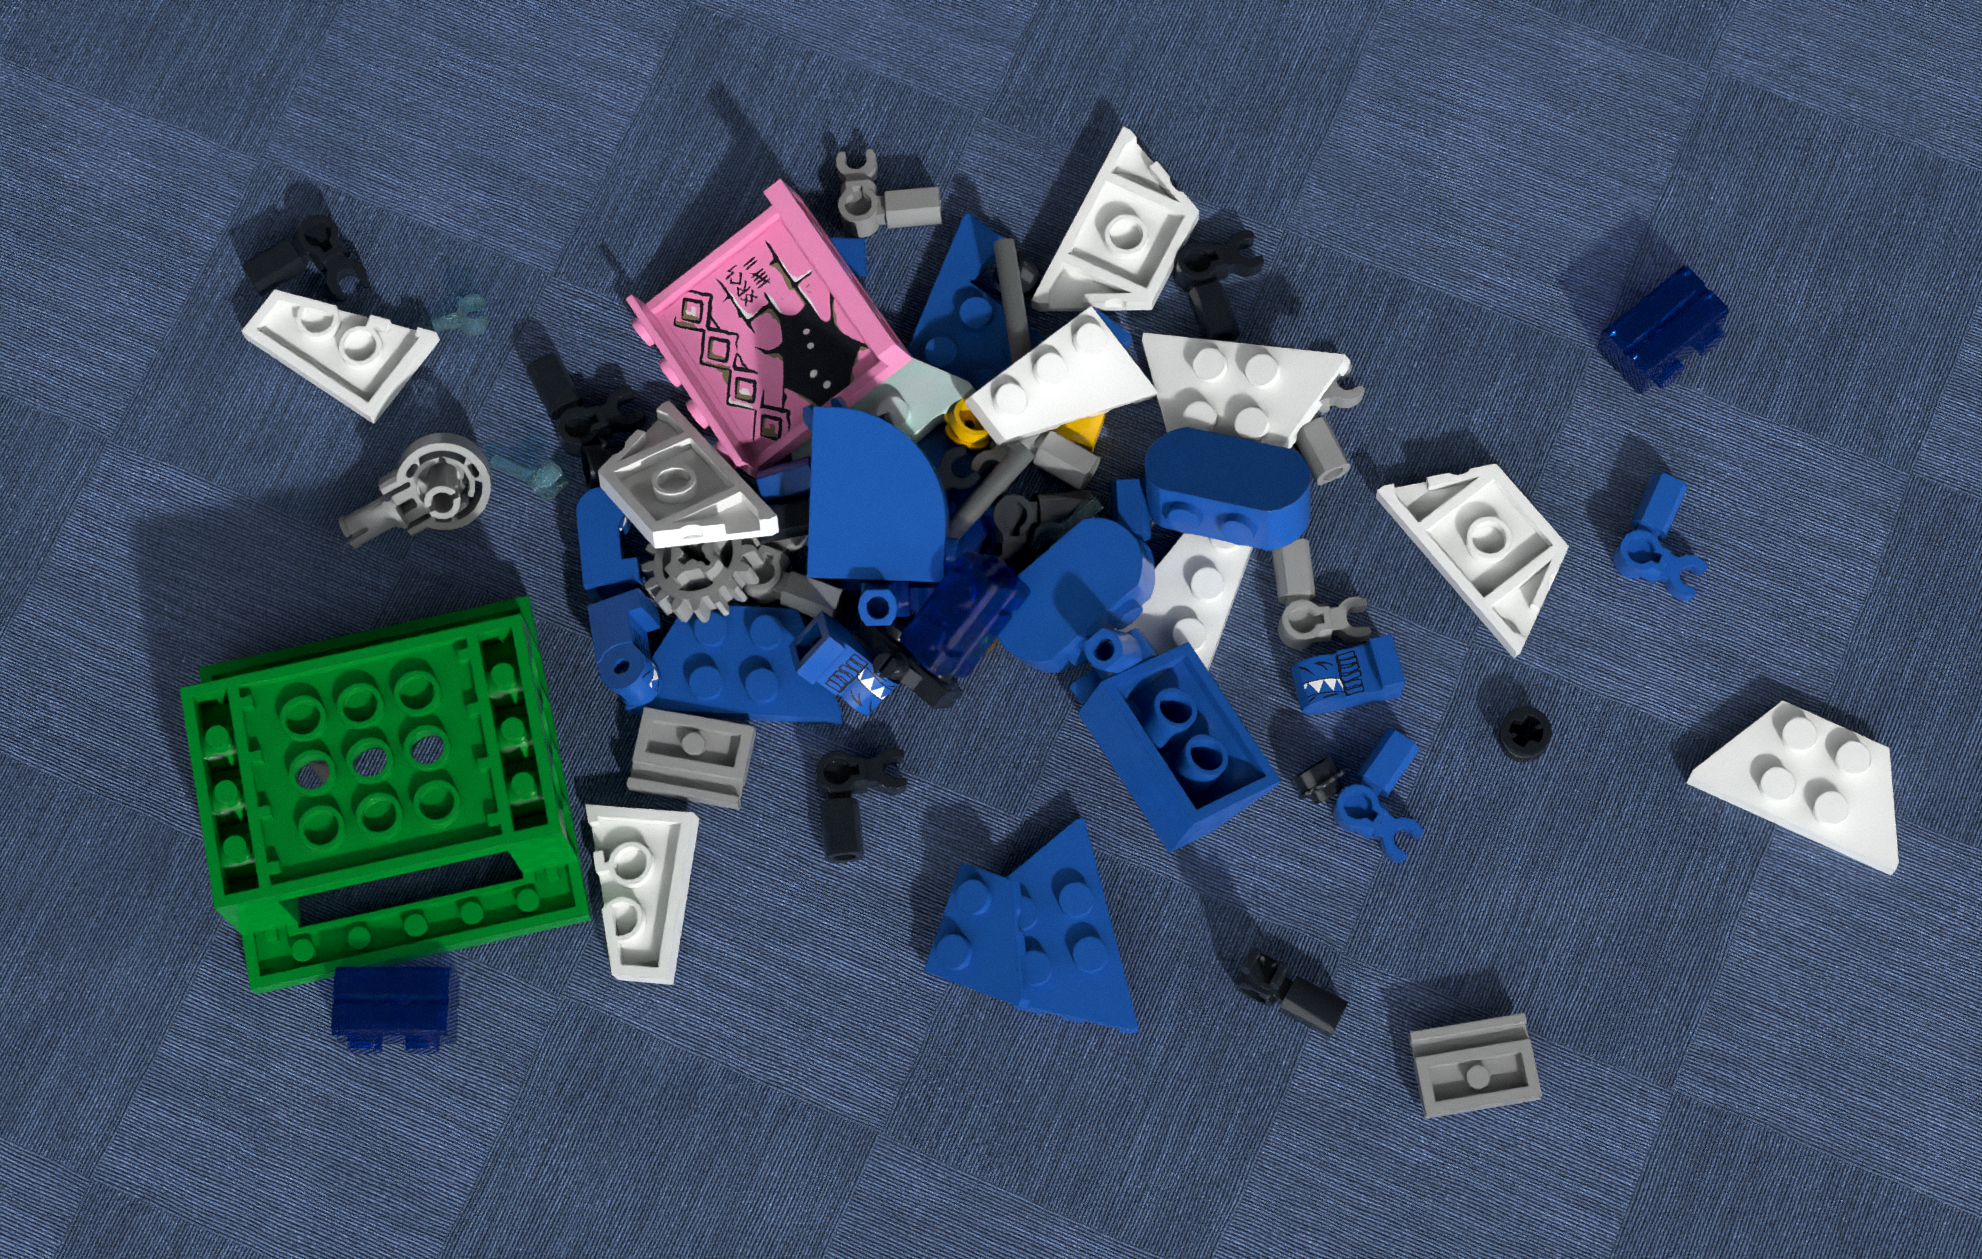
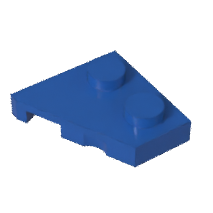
(982, 936)

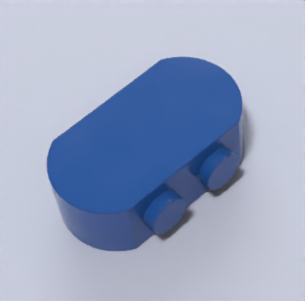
(1227, 488)
(1079, 585)

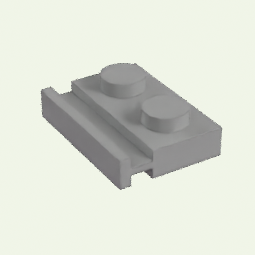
(691, 758)
(1474, 1066)

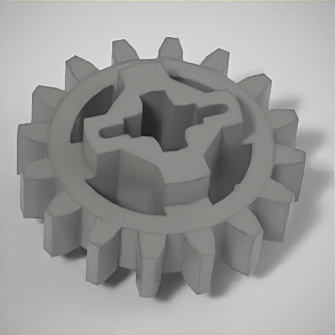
(701, 576)

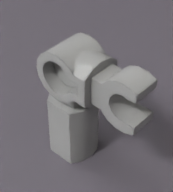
(864, 211)
(1317, 439)
(1053, 454)
(793, 588)
(1302, 619)

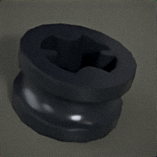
(1516, 719)

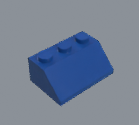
(1177, 746)

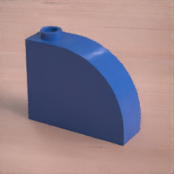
(874, 503)

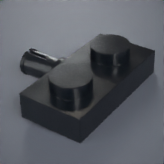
(898, 663)

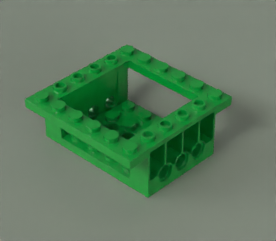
(494, 790)

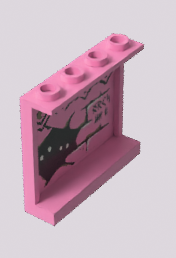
(768, 331)

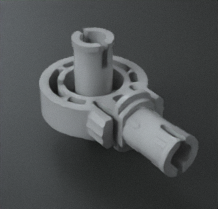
(426, 492)

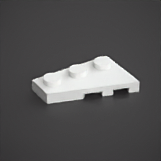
(342, 353)
(1061, 380)
(1193, 595)
(644, 883)

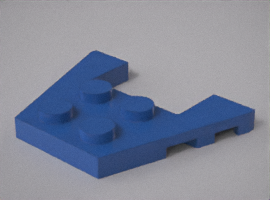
(961, 324)

